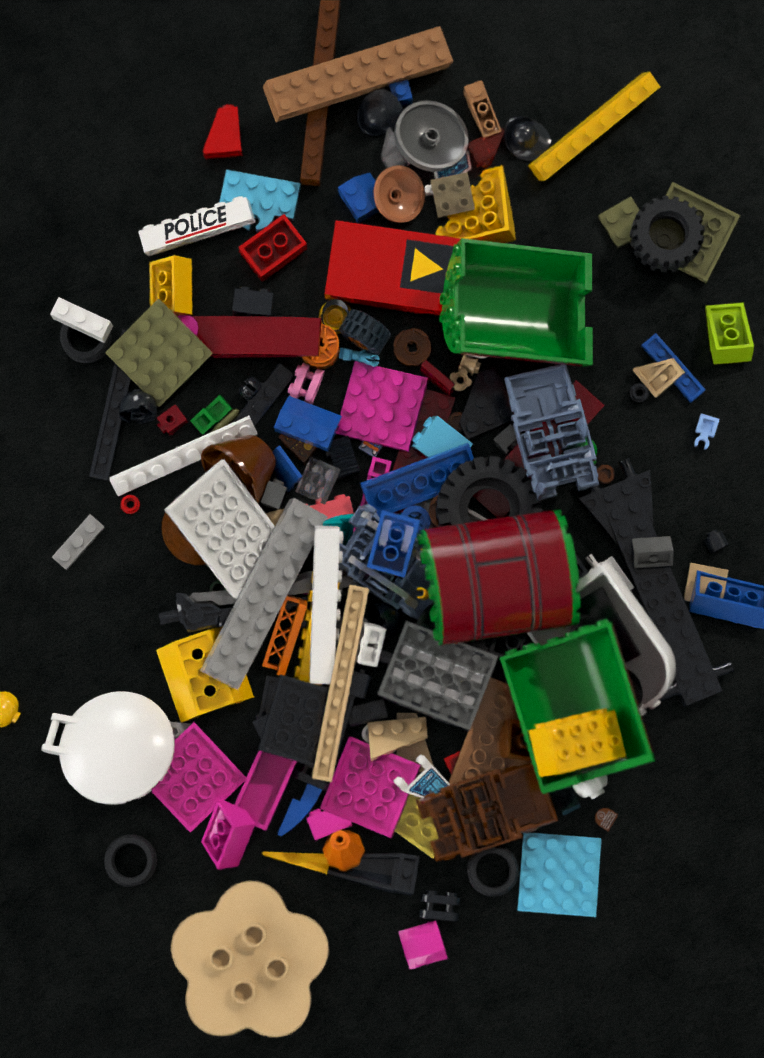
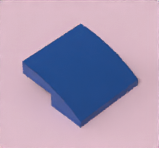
(285, 469)

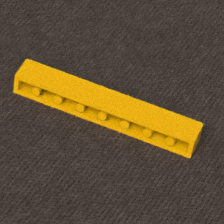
(594, 126)

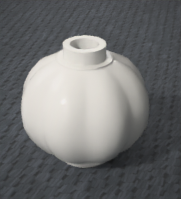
(591, 787)

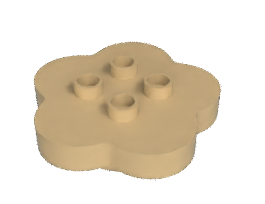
(249, 962)

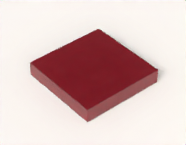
(437, 378)

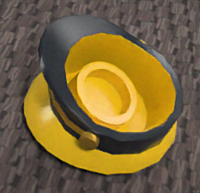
(334, 313)

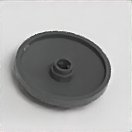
(431, 136)

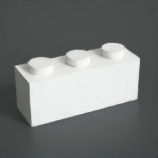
(81, 320)

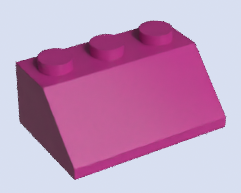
(227, 834)

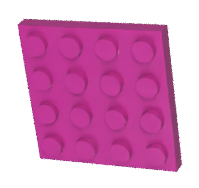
(382, 406)
(196, 778)
(366, 788)

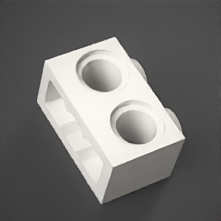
(370, 644)

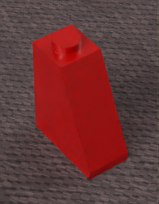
(224, 135)

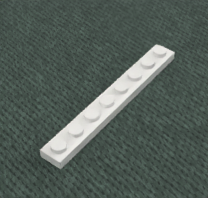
(178, 457)

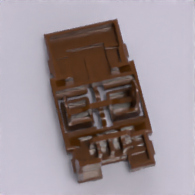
(517, 799)

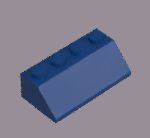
(741, 601)

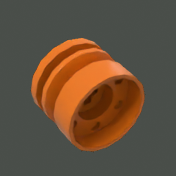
(328, 353)

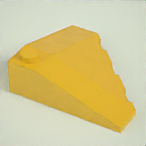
(492, 214)

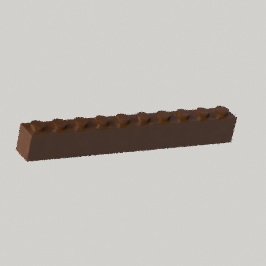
(317, 118)

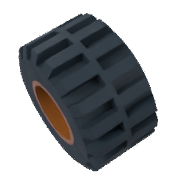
(364, 332)

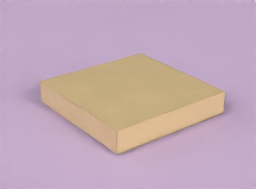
(703, 580)

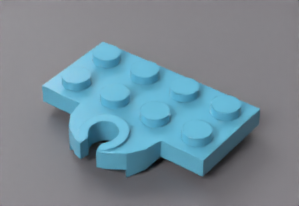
(267, 196)

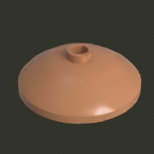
(407, 192)

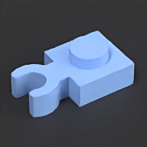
(706, 428)

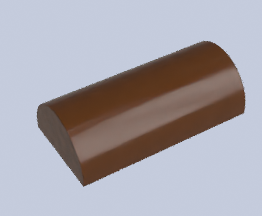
(512, 741)

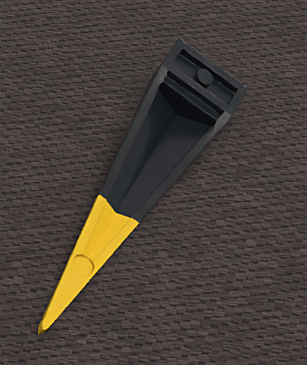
(381, 871)

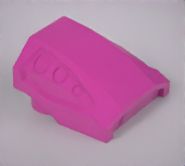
(422, 944)

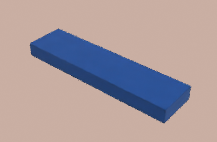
(687, 383)

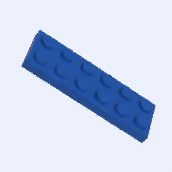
(415, 481)

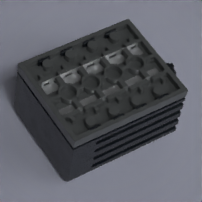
(436, 679)

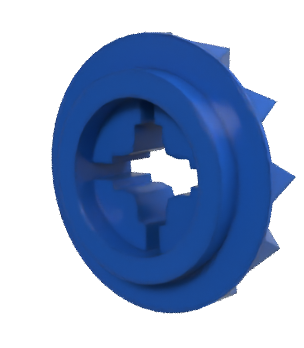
(424, 518)

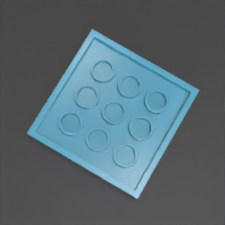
(559, 874)

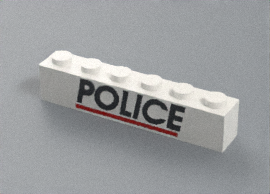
(196, 226)

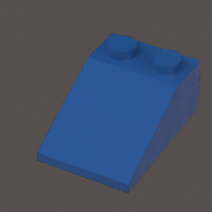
(393, 543)

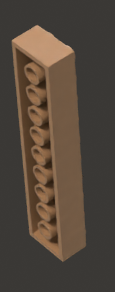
(357, 74)

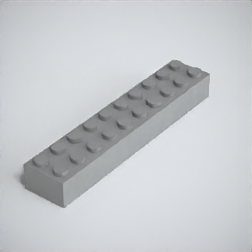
(263, 594)

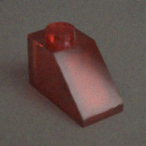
(485, 149)

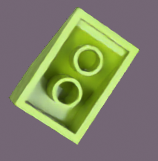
(729, 333)

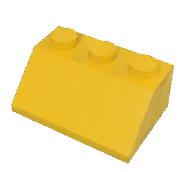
(172, 283)

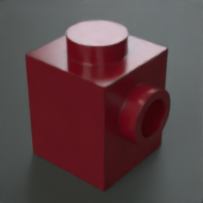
(171, 420)

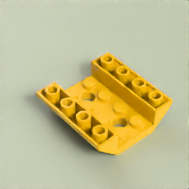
(189, 683)

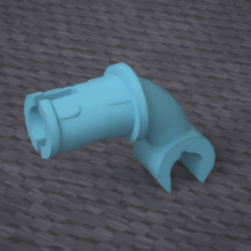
(360, 356)

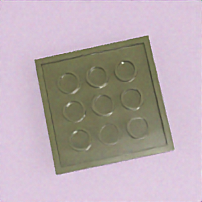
(718, 227)
(159, 352)

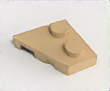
(659, 375)

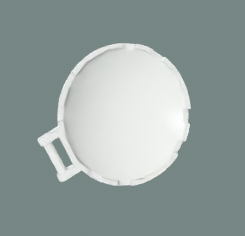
(113, 747)

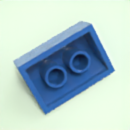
(307, 423)

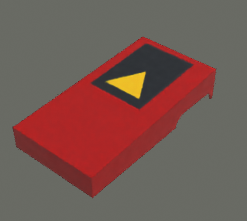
(388, 267)

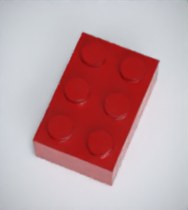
(273, 247)

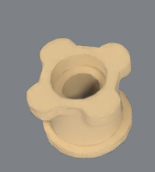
(470, 364)
(462, 374)

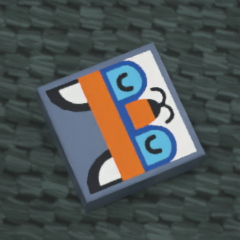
(370, 448)

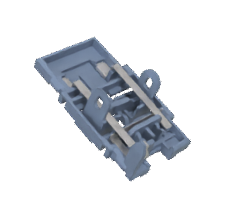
(355, 558)

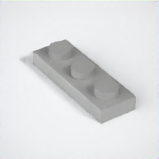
(78, 542)

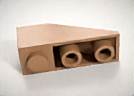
(481, 109)

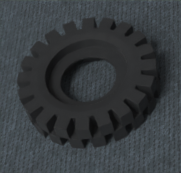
(484, 474)

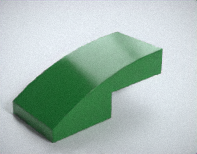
(211, 415)

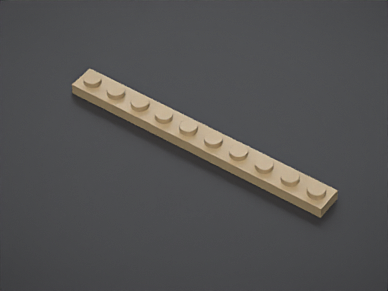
(340, 683)

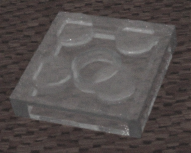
(317, 480)

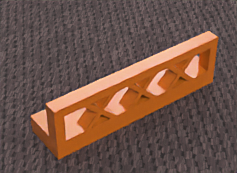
(290, 639)

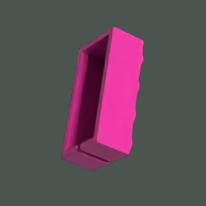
(265, 787)

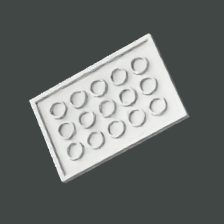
(223, 525)

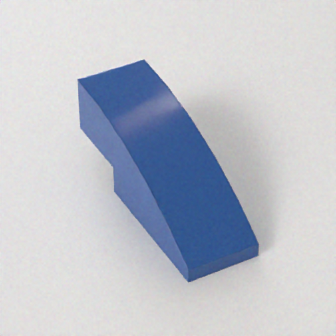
(299, 809)

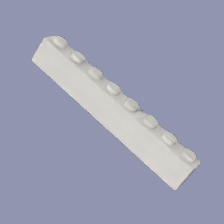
(325, 603)

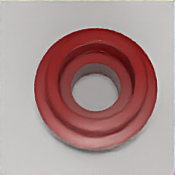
(128, 498)

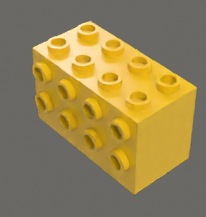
(576, 742)

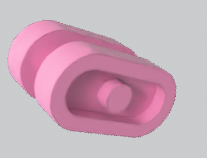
(302, 373)

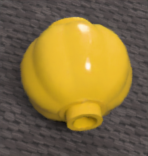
(8, 709)

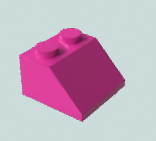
(325, 823)

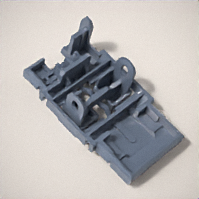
(541, 398)

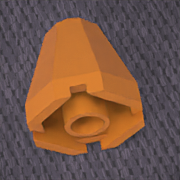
(343, 850)

